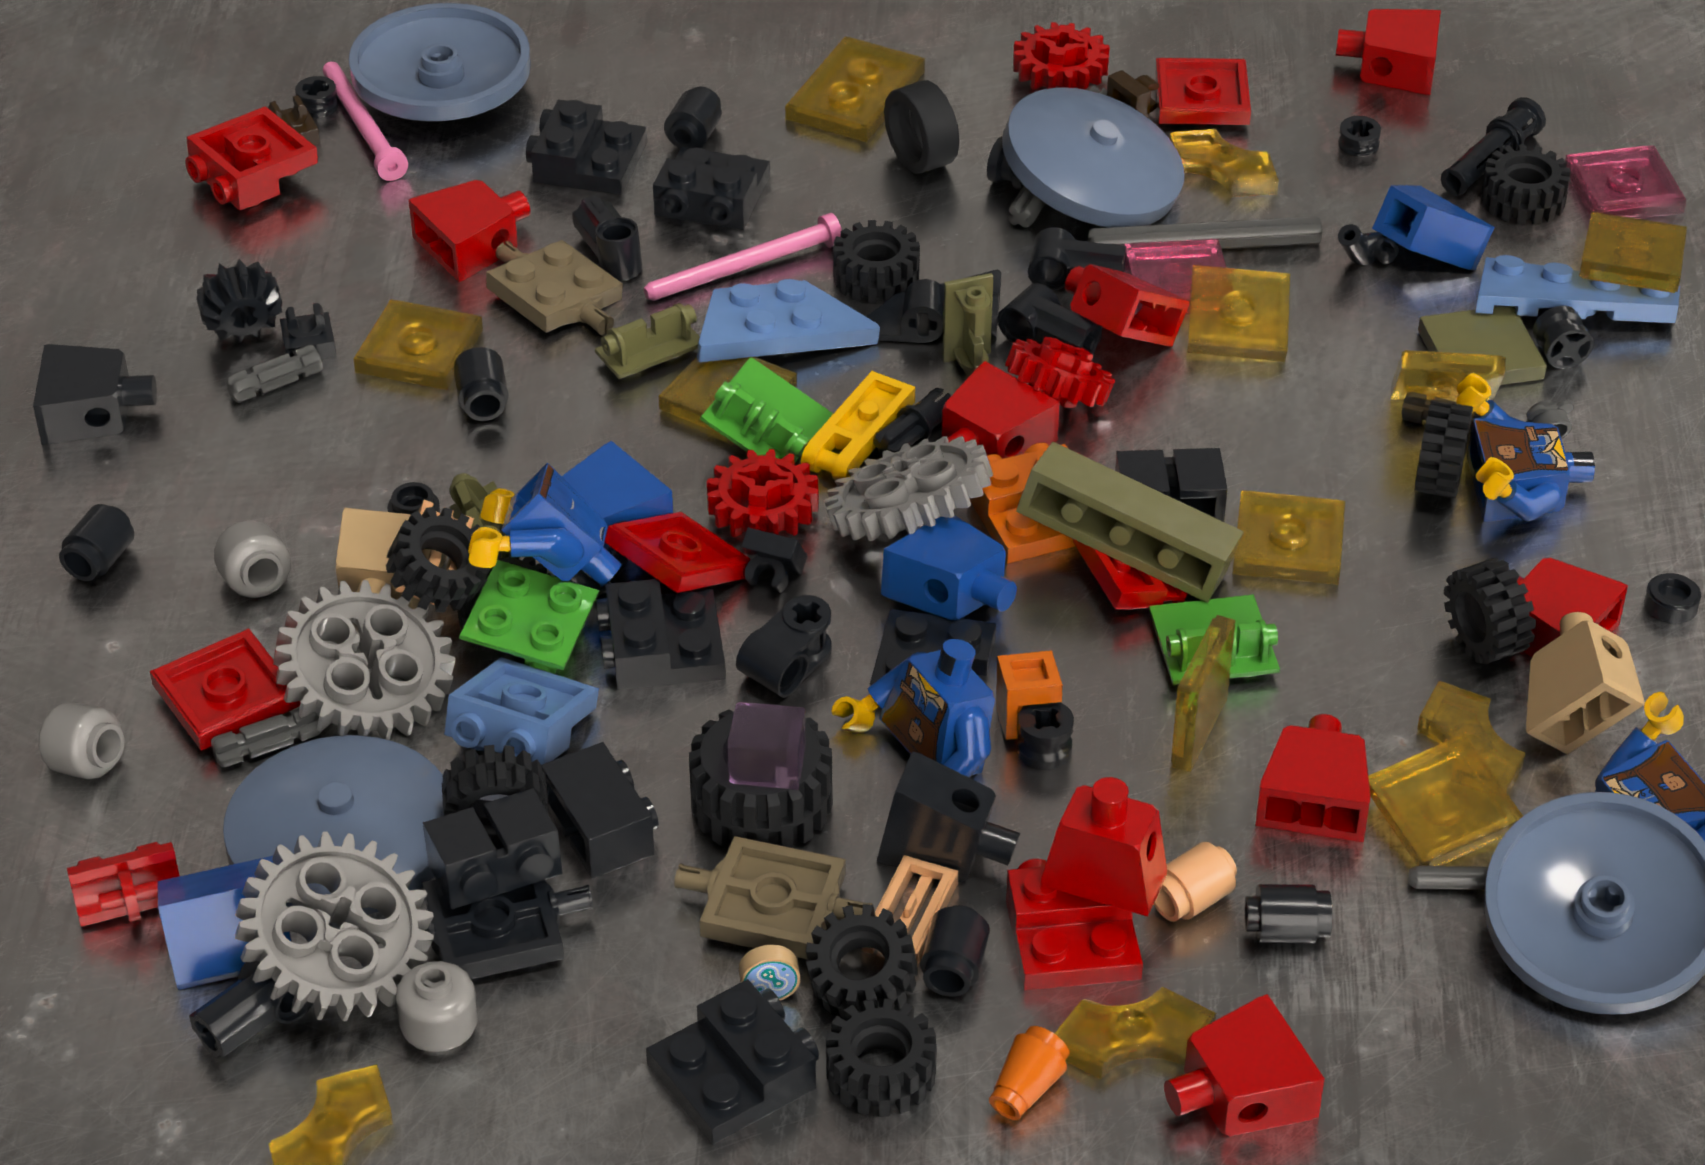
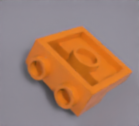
(997, 508)

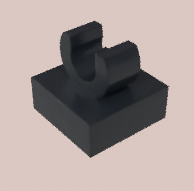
(308, 330)
(774, 553)

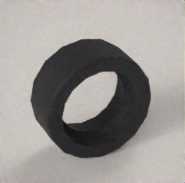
(921, 126)

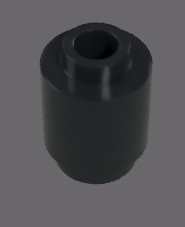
(693, 118)
(481, 383)
(96, 542)
(1288, 914)
(954, 950)

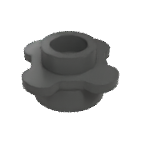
(1552, 413)

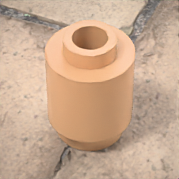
(1196, 882)

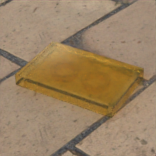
(851, 88)
(1633, 252)

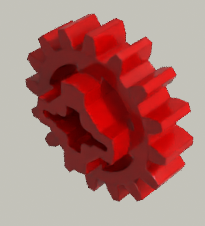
(1061, 57)
(1060, 371)
(762, 494)

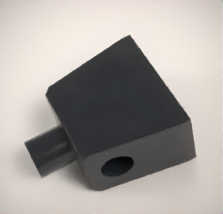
(86, 393)
(943, 820)

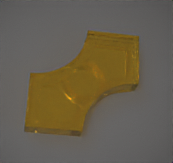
(1235, 168)
(1458, 711)
(1112, 1035)
(343, 1115)

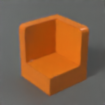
(1025, 681)

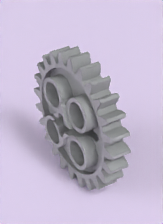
(908, 488)
(317, 668)
(314, 968)

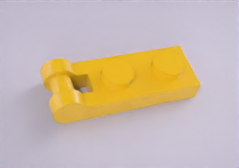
(856, 423)

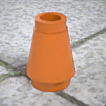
(1029, 1071)

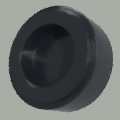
(1672, 598)

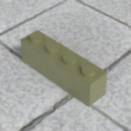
(1129, 521)

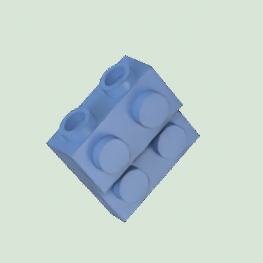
(518, 709)

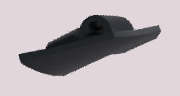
(920, 311)

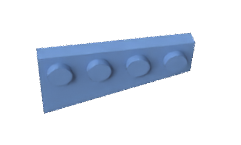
(1532, 287)

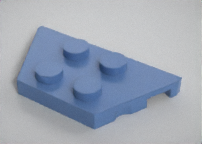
(779, 320)

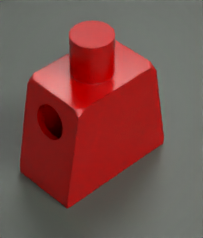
(1395, 48)
(466, 225)
(1112, 298)
(1000, 413)
(1563, 589)
(1316, 782)
(1108, 848)
(1248, 1072)

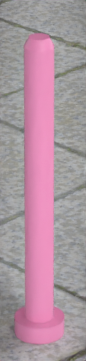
(388, 160)
(824, 232)

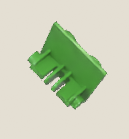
(765, 412)
(529, 616)
(1184, 624)

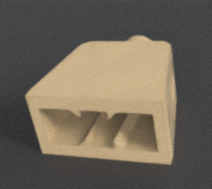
(364, 548)
(1580, 684)

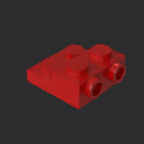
(248, 157)
(1066, 936)

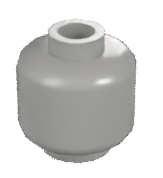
(252, 559)
(81, 740)
(436, 1006)

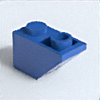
(1432, 226)

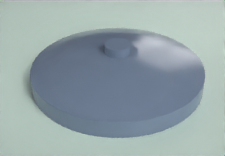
(440, 61)
(1093, 157)
(338, 788)
(1600, 902)

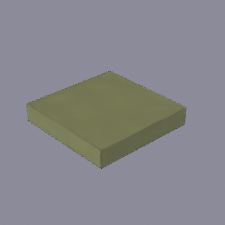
(1486, 335)

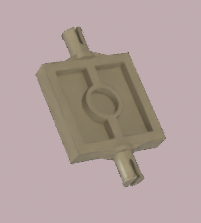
(554, 286)
(768, 894)

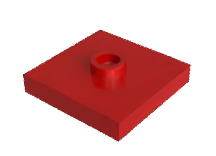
(1202, 91)
(677, 551)
(222, 687)

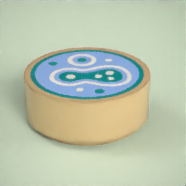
(771, 968)

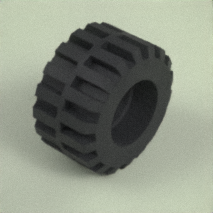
(756, 811)

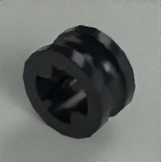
(318, 95)
(1358, 126)

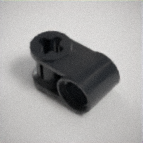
(788, 645)

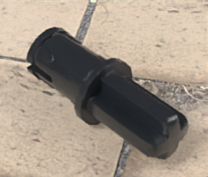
(912, 423)

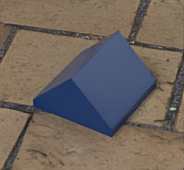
(202, 923)

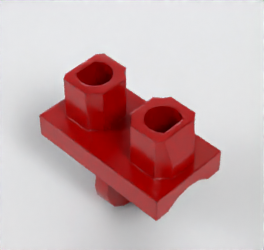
(121, 883)

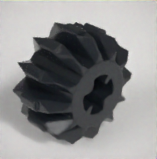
(239, 300)

